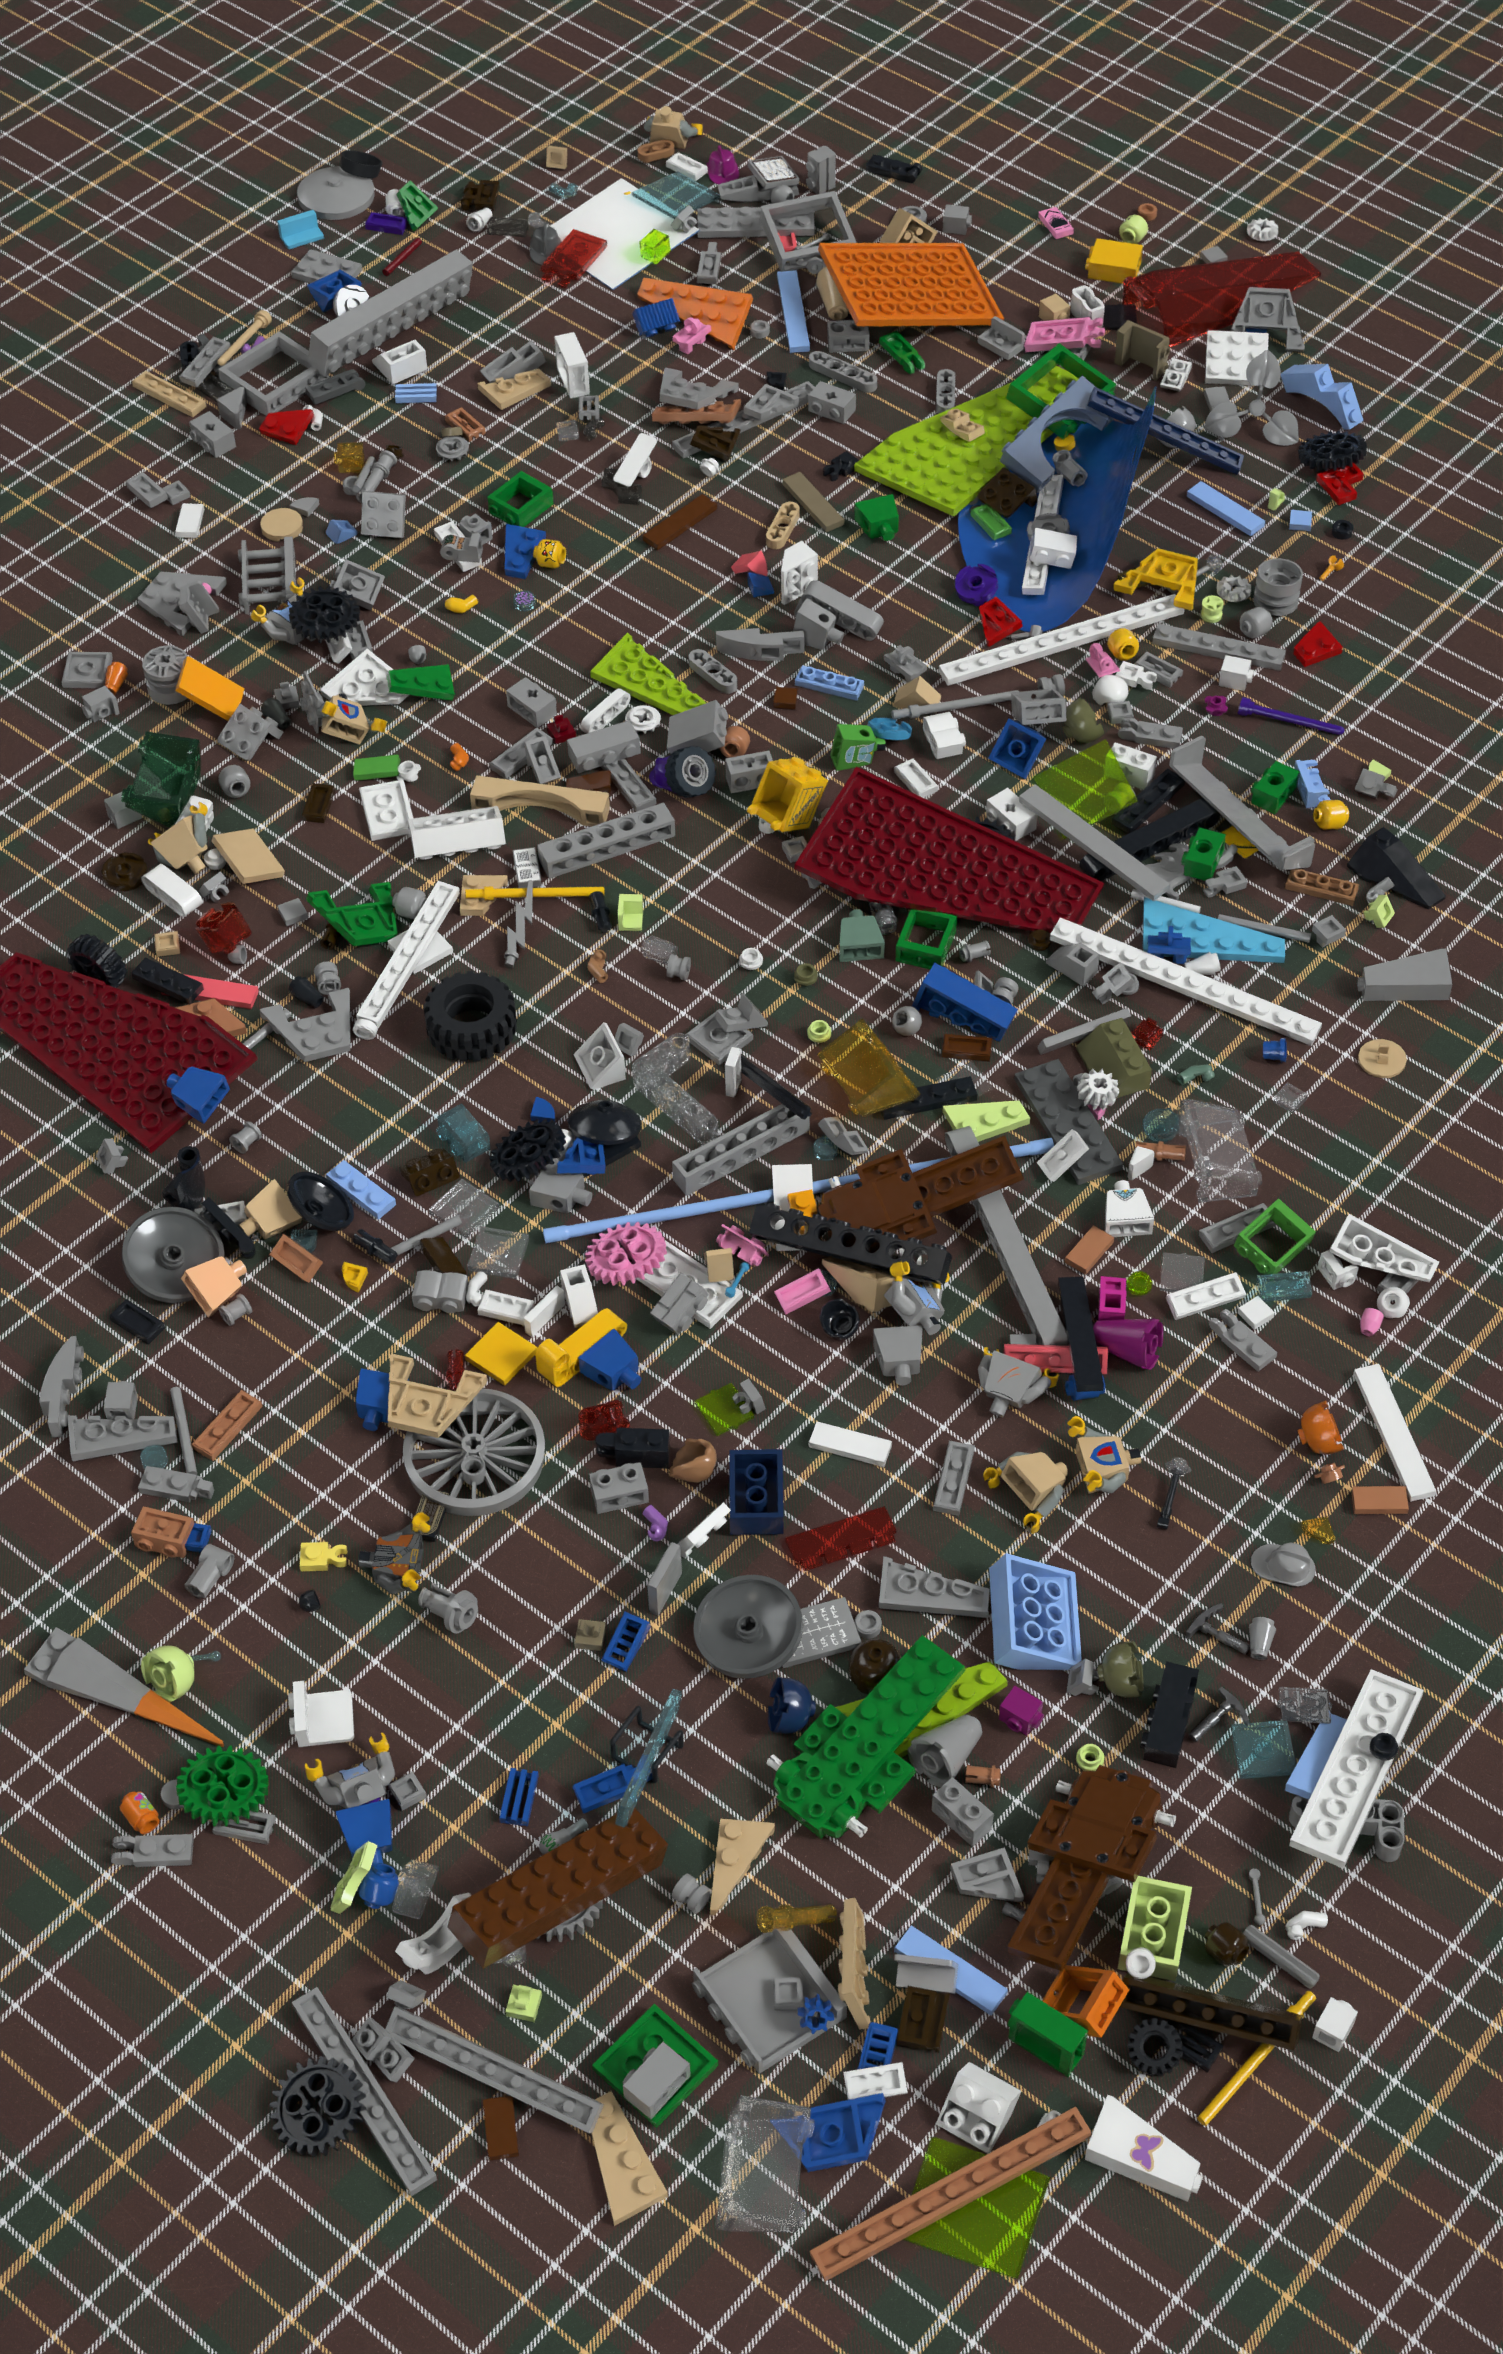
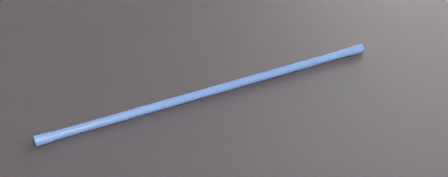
(565, 1232)

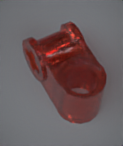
(602, 1419)

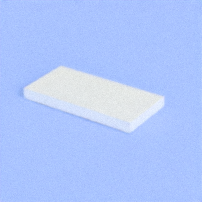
(676, 1262)

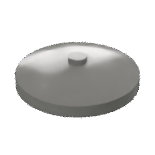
(335, 193)

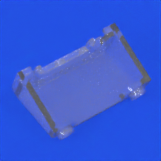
(1218, 1151)
(763, 2166)

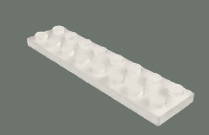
(1352, 1773)

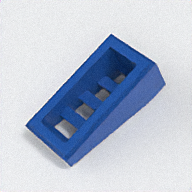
(626, 1620)
(874, 2037)

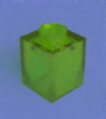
(655, 246)

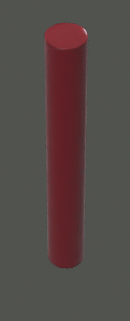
(402, 256)

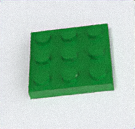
(634, 2044)

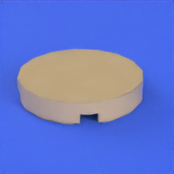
(281, 524)

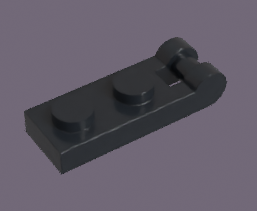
(893, 168)
(229, 1228)

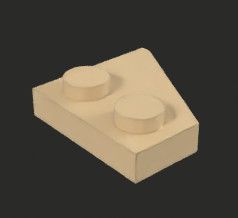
(479, 906)

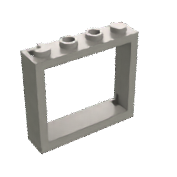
(798, 258)
(285, 393)

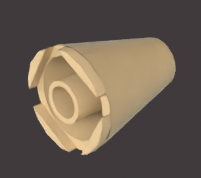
(831, 296)

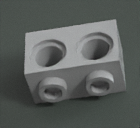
(847, 337)
(746, 771)
(962, 1812)

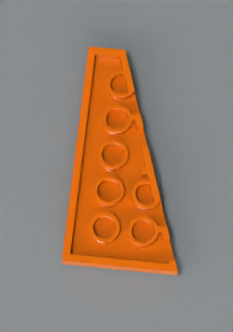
(714, 307)

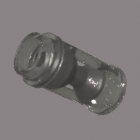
(885, 917)

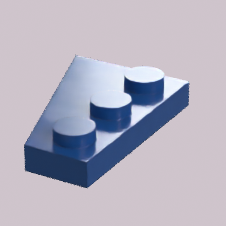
(519, 549)

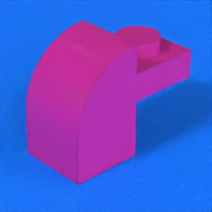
(1112, 1298)

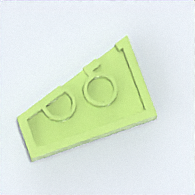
(987, 1118)

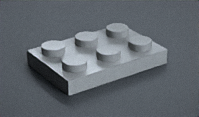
(318, 265)

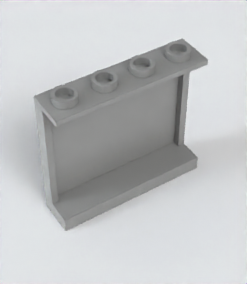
(743, 1997)

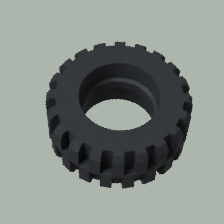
(464, 994)

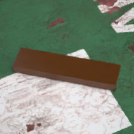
(679, 522)

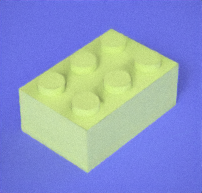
(1156, 1923)

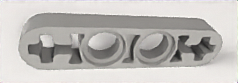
(862, 381)

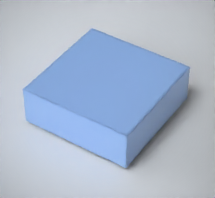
(1300, 520)

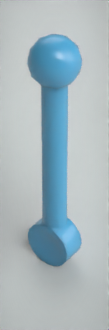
(730, 1291)

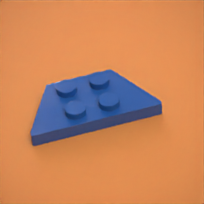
(842, 2132)

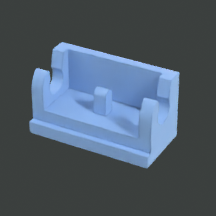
(1310, 783)

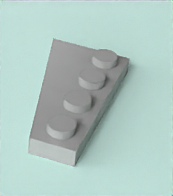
(105, 1437)
(915, 1590)

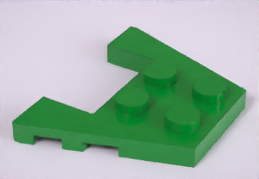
(362, 922)

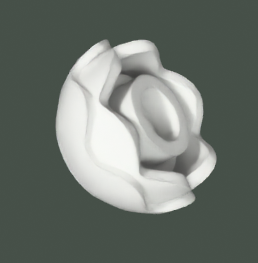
(1401, 1302)

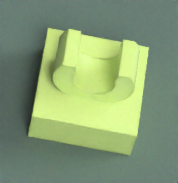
(1380, 911)
(523, 2003)

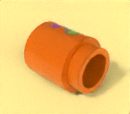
(139, 1812)

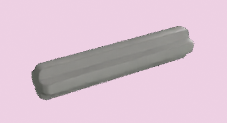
(1281, 1957)

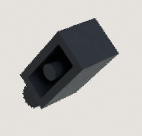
(635, 1446)

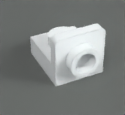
(1334, 1272)

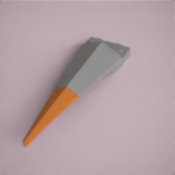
(81, 1670)

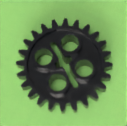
(1332, 451)
(324, 614)
(527, 1150)
(338, 2087)

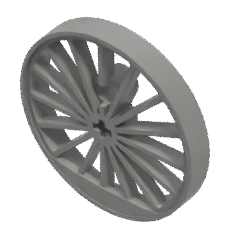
(485, 1453)

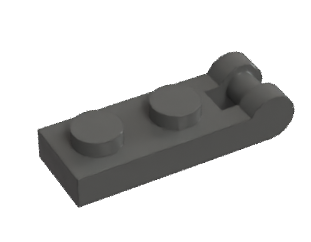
(335, 386)

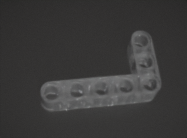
(652, 1079)

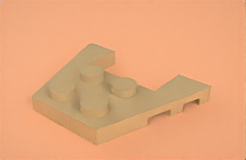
(425, 1407)

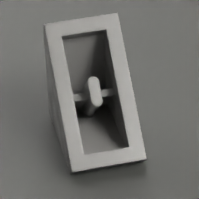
(233, 407)

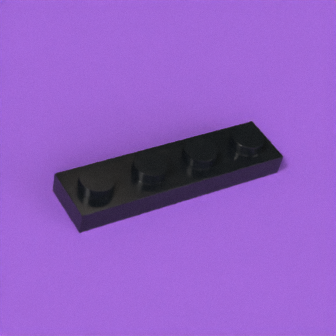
(1148, 801)
(935, 1097)

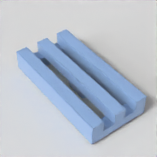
(416, 393)

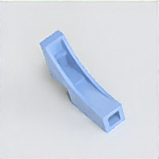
(1317, 382)

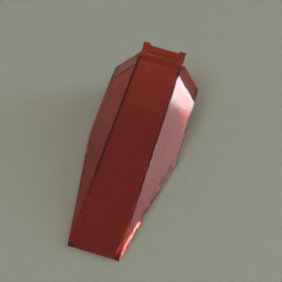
(1211, 293)

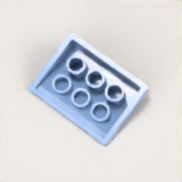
(1034, 1615)

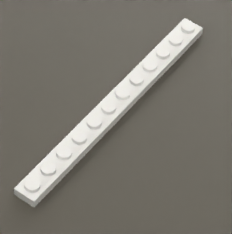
(1058, 640)
(1190, 982)

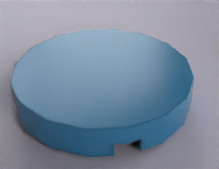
(889, 729)

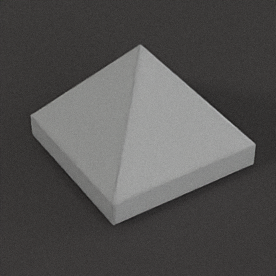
(983, 982)

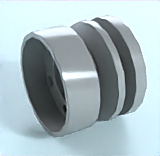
(1278, 586)
(162, 673)

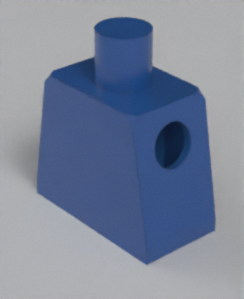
(198, 1091)
(611, 1362)
(372, 1398)
(367, 1823)

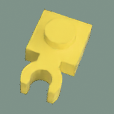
(317, 1556)

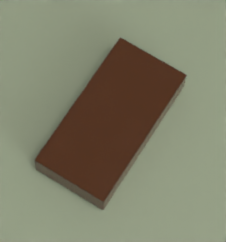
(967, 1047)
(500, 2128)

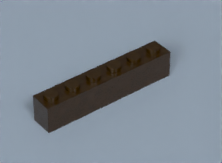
(1213, 2011)

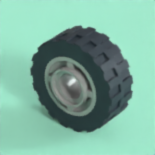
(679, 768)

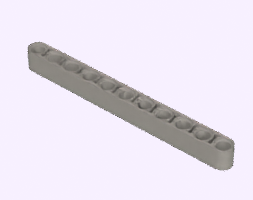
(1013, 1254)

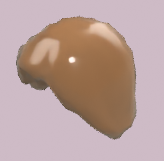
(694, 1461)

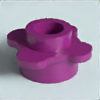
(1216, 705)

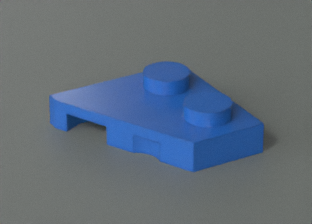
(583, 1158)

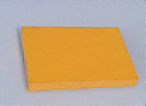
(209, 688)

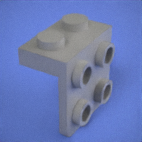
(247, 731)

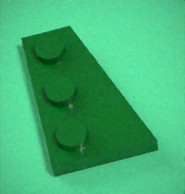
(422, 681)

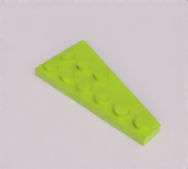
(967, 1693)

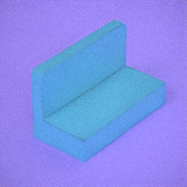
(299, 229)

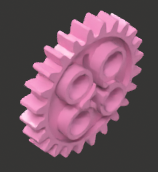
(610, 1262)

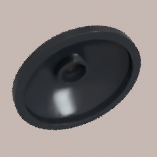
(604, 1122)
(319, 1201)

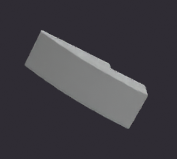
(514, 362)

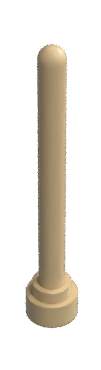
(261, 320)

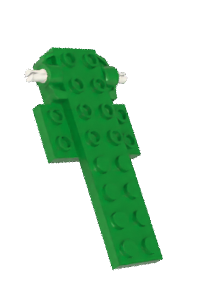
(853, 1758)

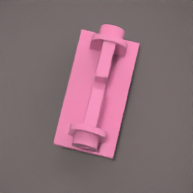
(1101, 661)
(750, 1249)

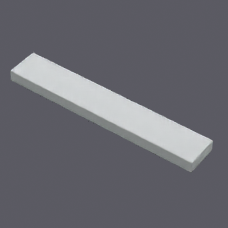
(1394, 1432)

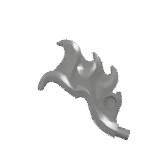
(1172, 870)

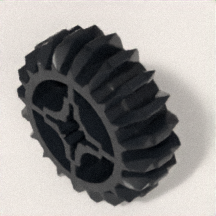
(96, 959)

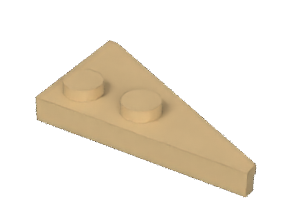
(736, 1848)

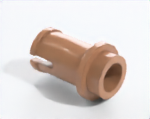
(983, 1775)

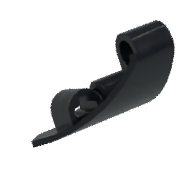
(188, 1186)

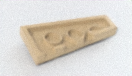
(853, 1962)
(624, 2165)

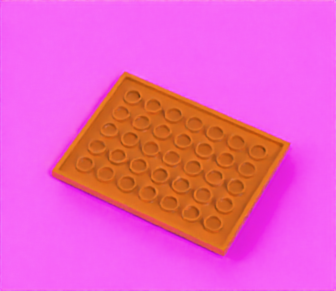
(909, 284)

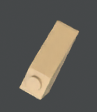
(861, 1282)

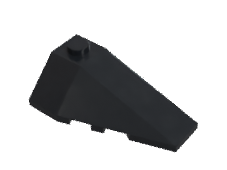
(1386, 856)

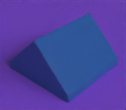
(326, 288)

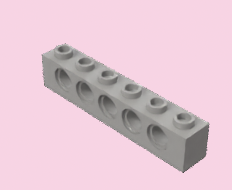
(606, 840)
(737, 1148)

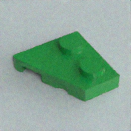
(416, 205)

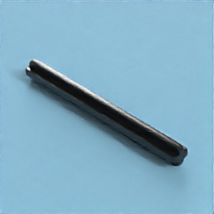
(775, 1089)

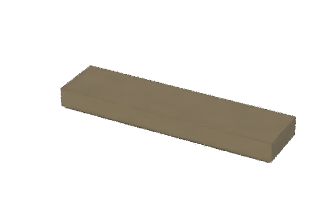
(813, 502)

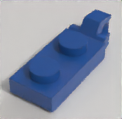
(604, 1787)

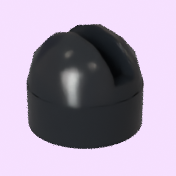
(309, 1601)

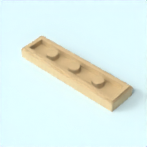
(169, 394)

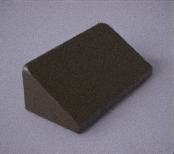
(441, 1255)

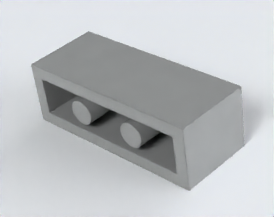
(603, 746)

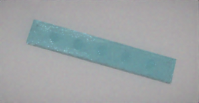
(648, 1757)

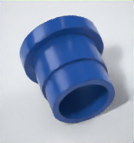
(1275, 1050)

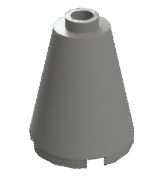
(944, 1749)

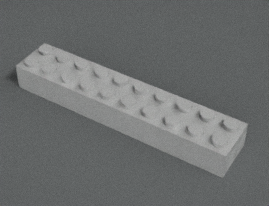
(390, 312)

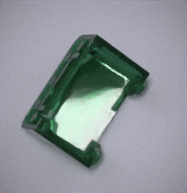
(165, 777)

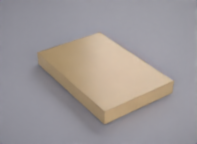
(248, 856)

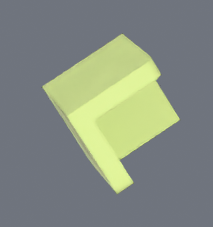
(630, 912)

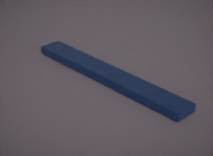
(1167, 431)

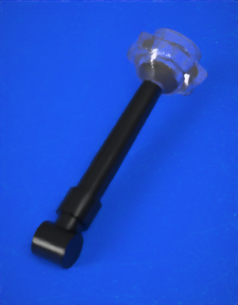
(1177, 1467)

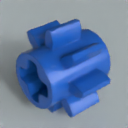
(815, 2022)

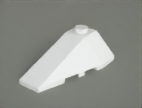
(1374, 1249)

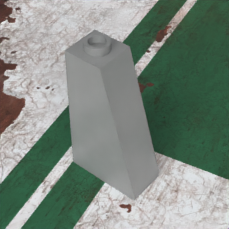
(1408, 978)

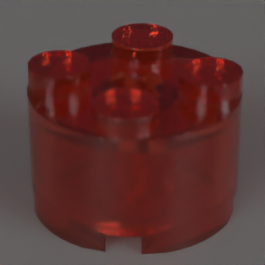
(222, 928)

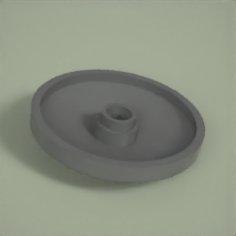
(165, 1246)
(748, 1626)

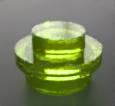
(1139, 1283)

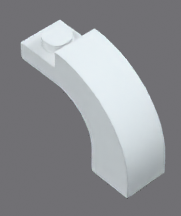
(435, 1946)

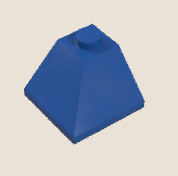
(1017, 748)

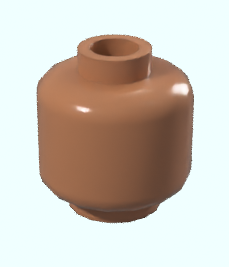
(736, 742)

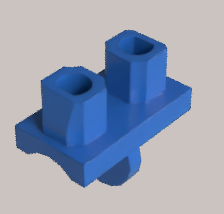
(1170, 944)

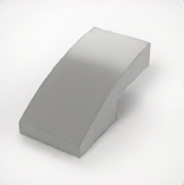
(847, 1141)

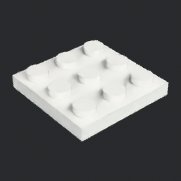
(1230, 354)

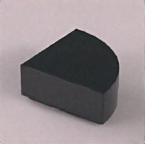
(776, 379)

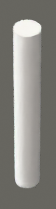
(1136, 894)

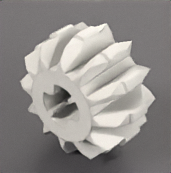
(1098, 1089)

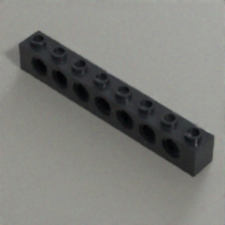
(767, 1216)

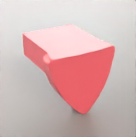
(751, 562)

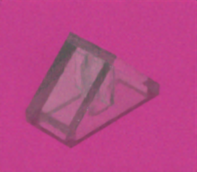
(414, 1888)

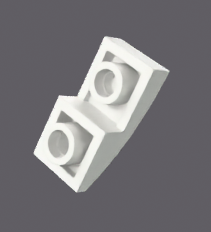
(1176, 374)

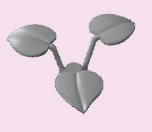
(1280, 429)

